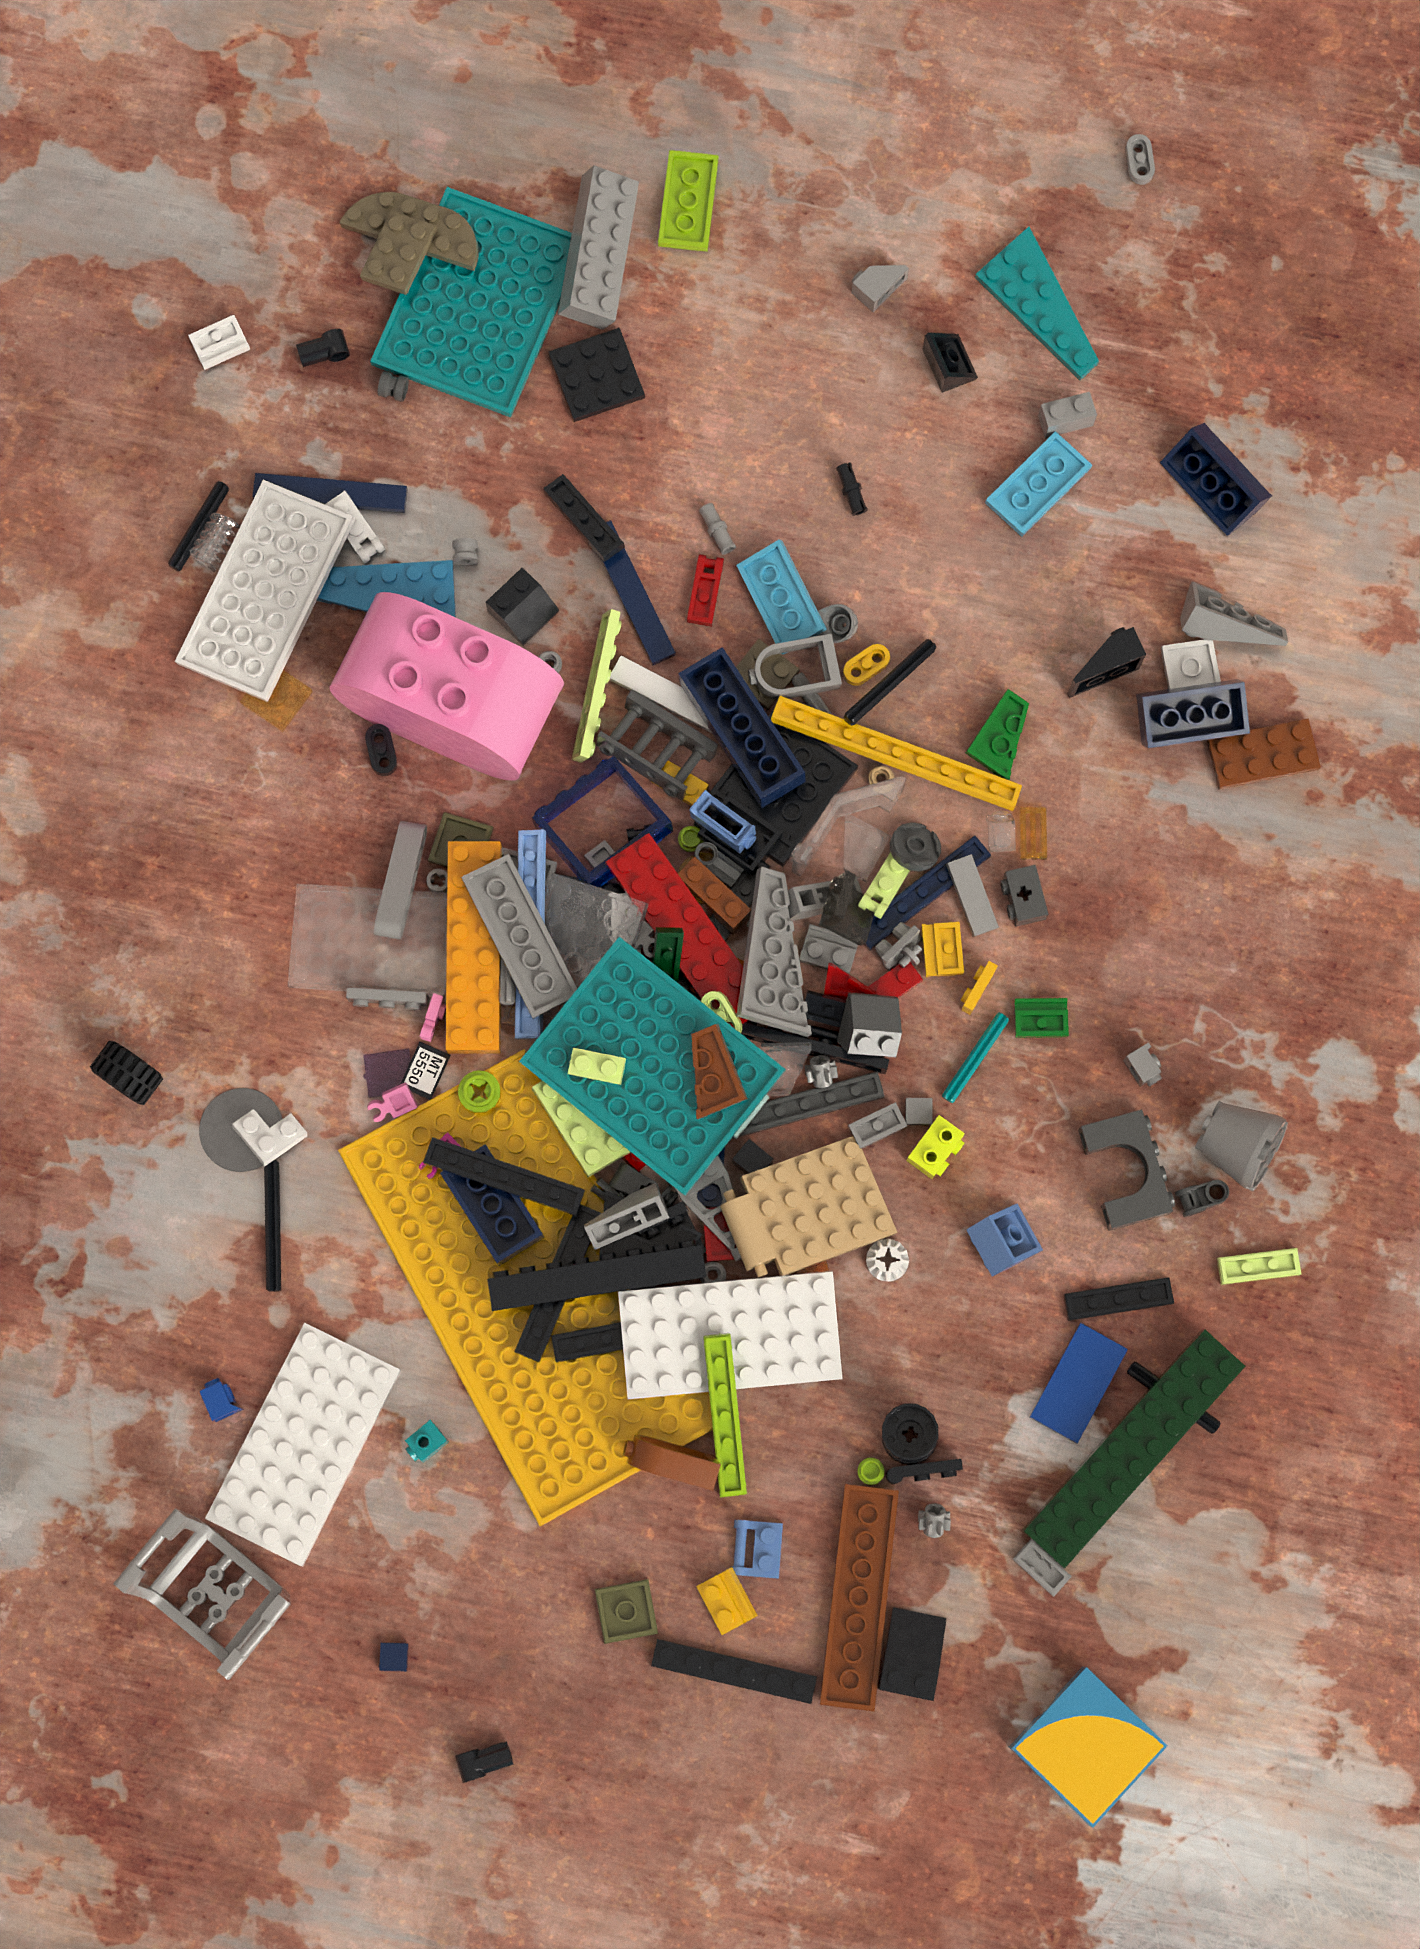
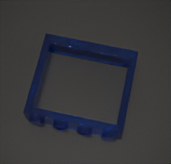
(600, 874)

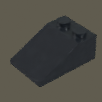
(1115, 658)
(912, 1654)

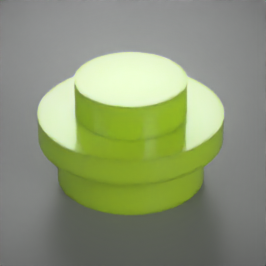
(688, 838)
(870, 1471)

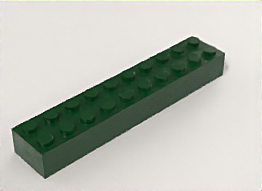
(1133, 1448)

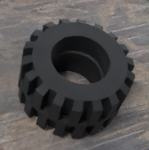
(126, 1072)

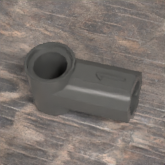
(720, 865)

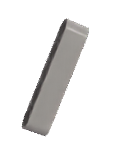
(400, 880)

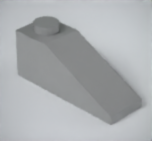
(809, 899)
(627, 1217)

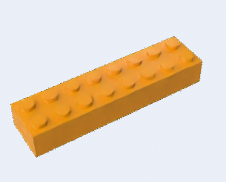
(472, 958)

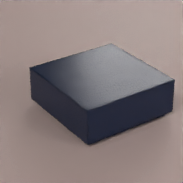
(393, 1656)

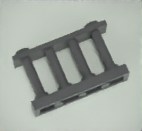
(659, 721)

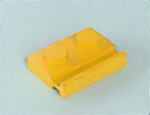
(942, 949)
(727, 1601)

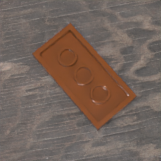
(1264, 754)

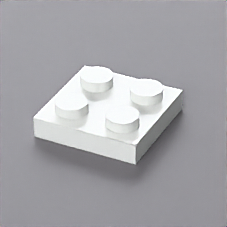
(1190, 663)

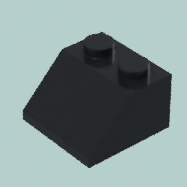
(522, 606)

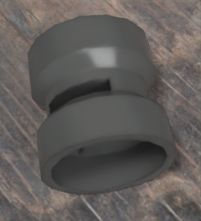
(393, 386)

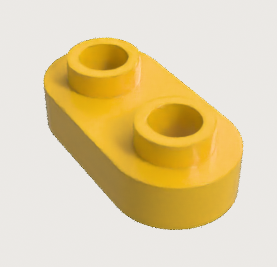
(865, 665)

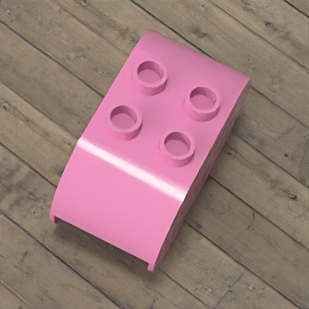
(447, 685)

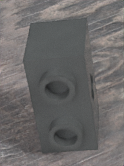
(1027, 881)

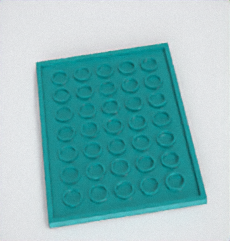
(483, 326)
(648, 1018)

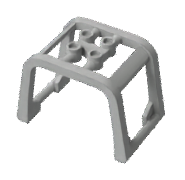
(255, 1627)

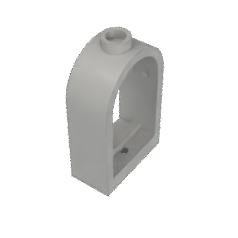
(828, 662)

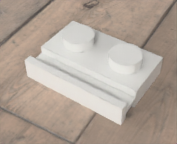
(219, 342)

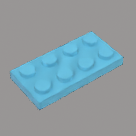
(1038, 484)
(780, 594)

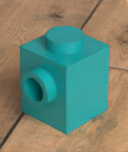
(425, 1442)

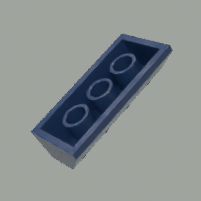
(1215, 478)

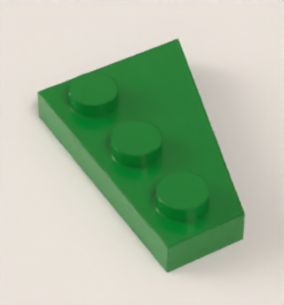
(999, 736)

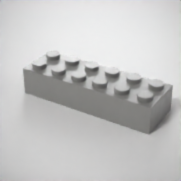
(598, 247)

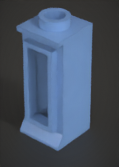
(742, 840)

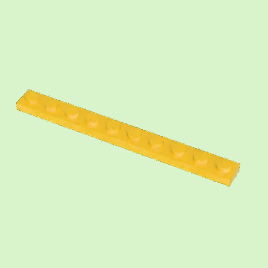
(896, 753)

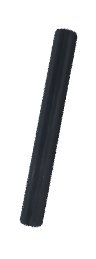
(889, 682)
(272, 1226)

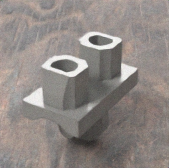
(903, 950)

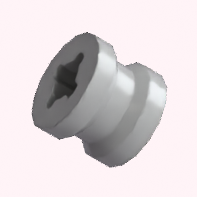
(465, 551)

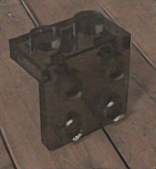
(842, 912)

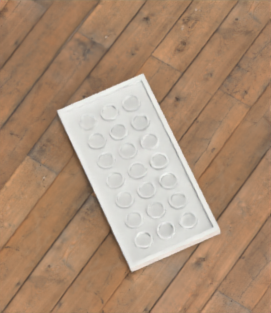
(265, 590)
(777, 1325)
(303, 1444)

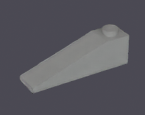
(1215, 619)

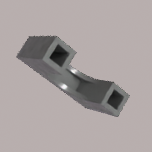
(1131, 1133)

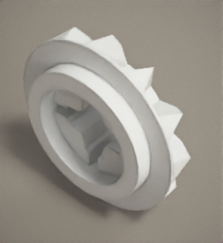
(896, 1268)

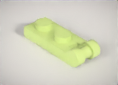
(884, 887)

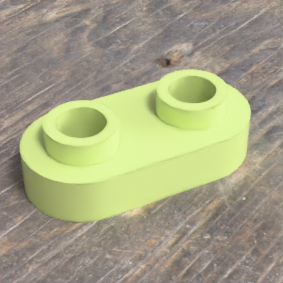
(725, 1010)

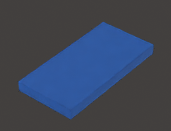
(1078, 1383)

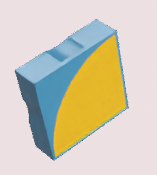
(1088, 1746)

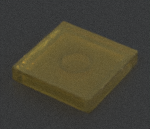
(283, 703)

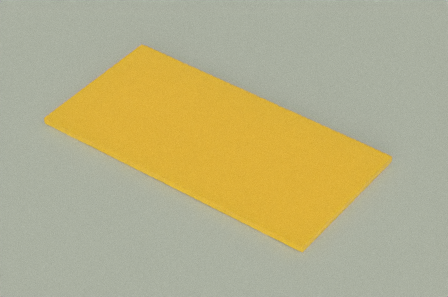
(552, 1421)

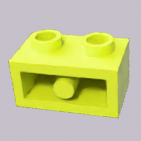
(936, 1147)

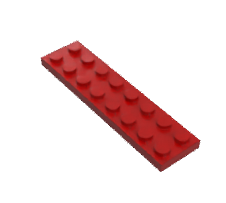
(705, 955)

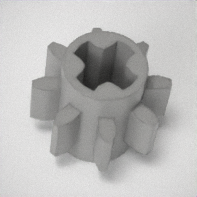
(821, 1071)
(934, 1520)

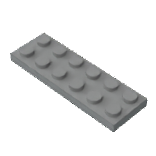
(520, 935)

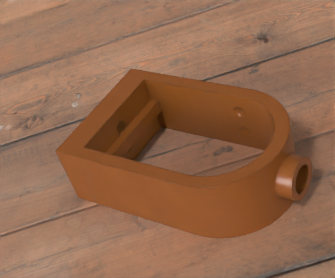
(672, 1461)

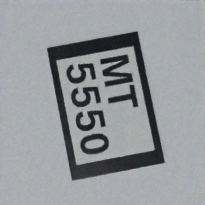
(425, 1070)

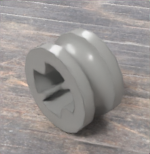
(440, 873)

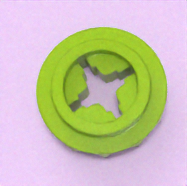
(479, 1079)

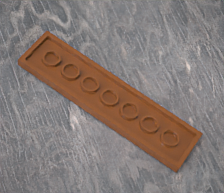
(859, 1597)

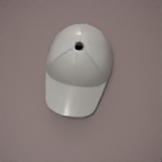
(834, 619)

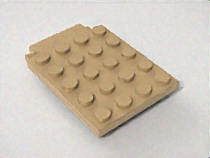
(807, 1209)

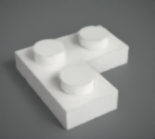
(265, 1141)

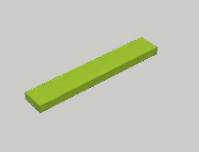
(725, 1414)

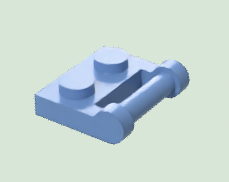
(766, 1548)

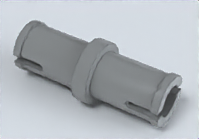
(717, 528)

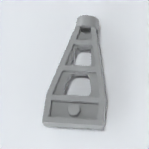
(716, 1175)

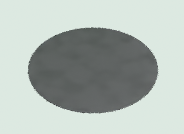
(216, 1130)

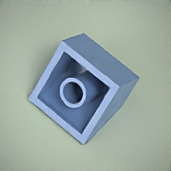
(1004, 1239)

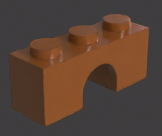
(716, 895)

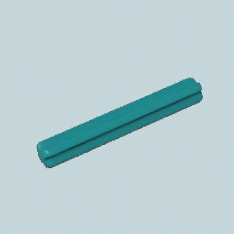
(975, 1057)

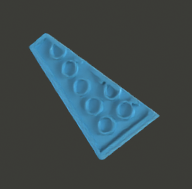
(424, 581)

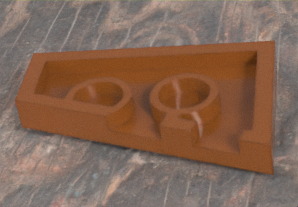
(715, 1073)

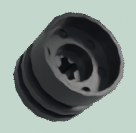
(899, 1421)

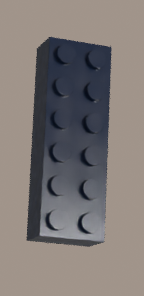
(742, 727)

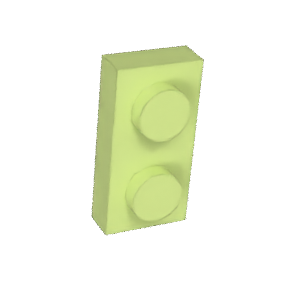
(597, 1066)

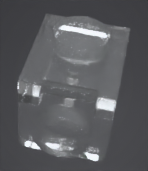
(1001, 832)

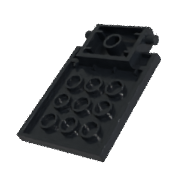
(788, 818)

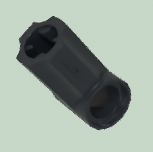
(330, 347)
(478, 1762)

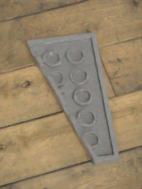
(771, 965)

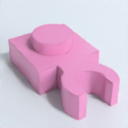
(435, 1011)
(396, 1101)

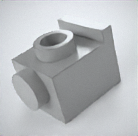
(1144, 1066)

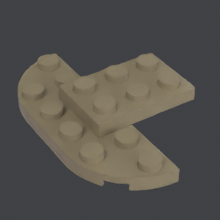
(405, 234)

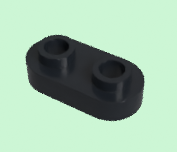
(382, 750)

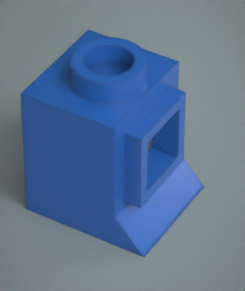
(219, 1400)

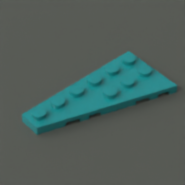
(1031, 293)

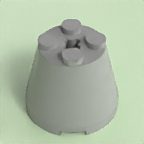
(1242, 1141)

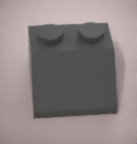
(871, 1025)

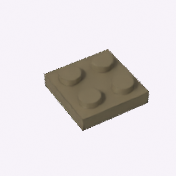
(774, 670)

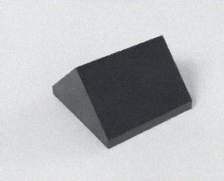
(948, 360)

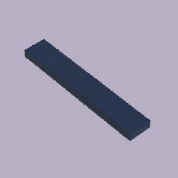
(363, 494)
(638, 606)
(922, 892)

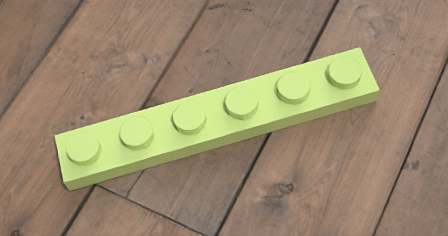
(598, 677)

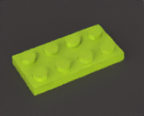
(688, 200)

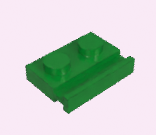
(1041, 1018)

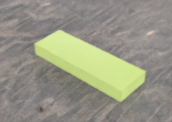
(1259, 1266)

